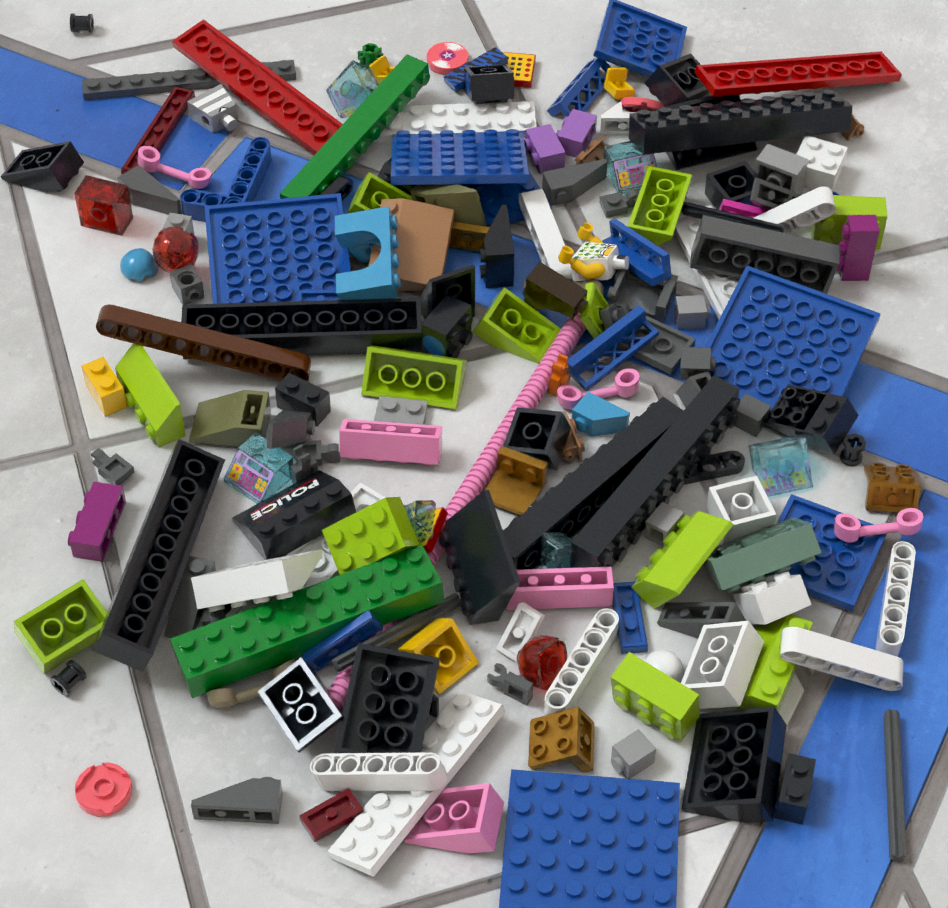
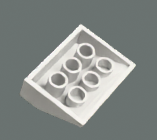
(254, 581)

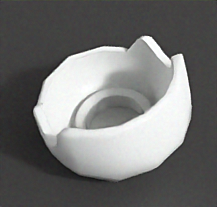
(667, 663)

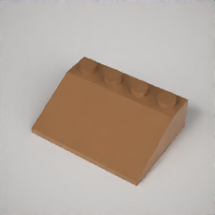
(423, 241)

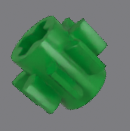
(369, 53)

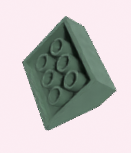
(762, 553)

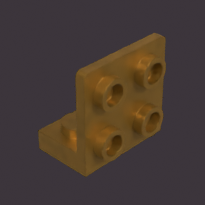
(468, 236)
(517, 480)
(891, 487)
(562, 738)

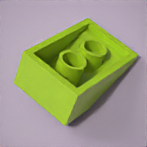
(372, 191)
(516, 327)

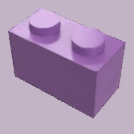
(577, 132)
(544, 148)

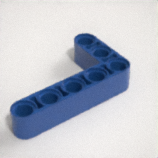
(243, 188)

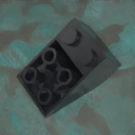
(813, 415)

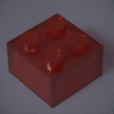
(103, 205)

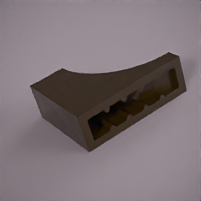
(554, 292)

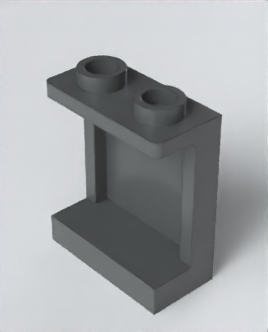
(635, 291)

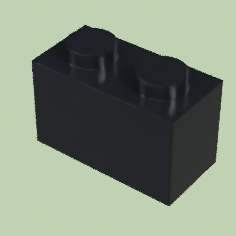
(302, 396)
(795, 788)

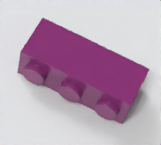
(858, 247)
(97, 521)

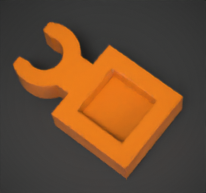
(560, 374)

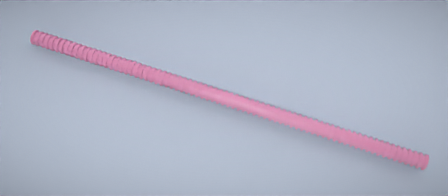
(486, 463)

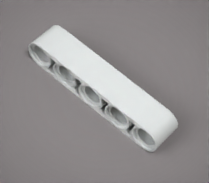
(802, 210)
(544, 230)
(896, 598)
(583, 654)
(841, 658)
(379, 771)

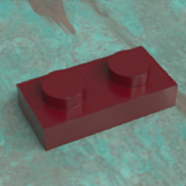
(331, 815)

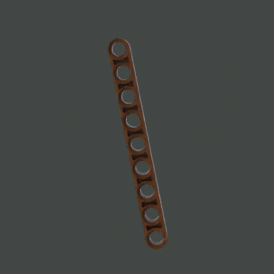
(201, 343)

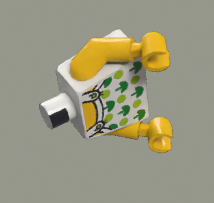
(593, 258)

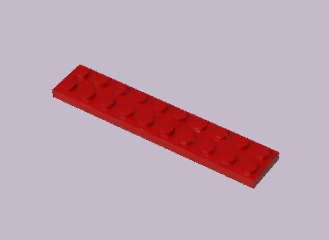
(797, 73)
(257, 86)

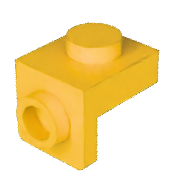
(381, 68)
(616, 83)

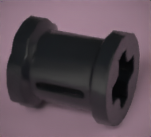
(81, 23)
(856, 457)
(68, 677)

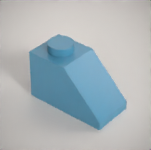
(599, 416)

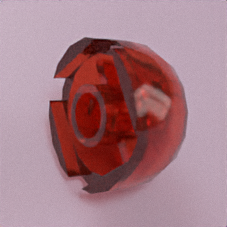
(175, 249)
(542, 660)

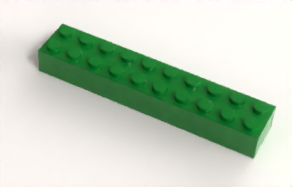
(292, 625)

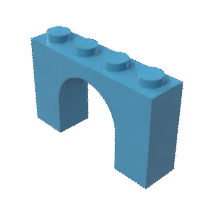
(380, 278)

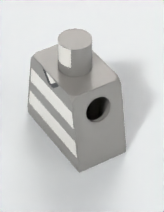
(214, 110)

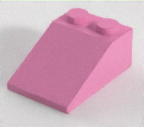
(460, 820)

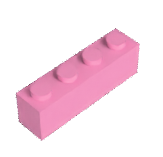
(390, 441)
(564, 588)

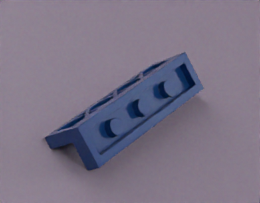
(590, 71)
(640, 263)
(609, 340)

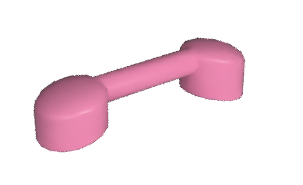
(150, 161)
(625, 386)
(849, 527)

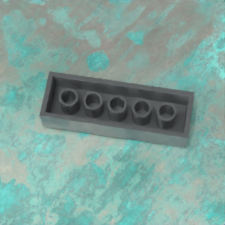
(731, 246)

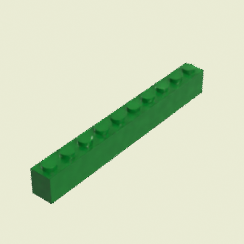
(360, 129)

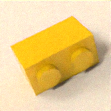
(104, 386)

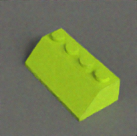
(659, 204)
(413, 376)
(150, 396)
(680, 557)
(771, 673)

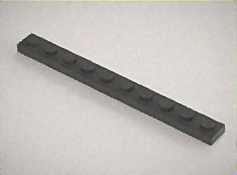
(166, 81)

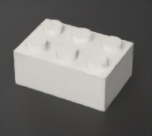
(723, 663)

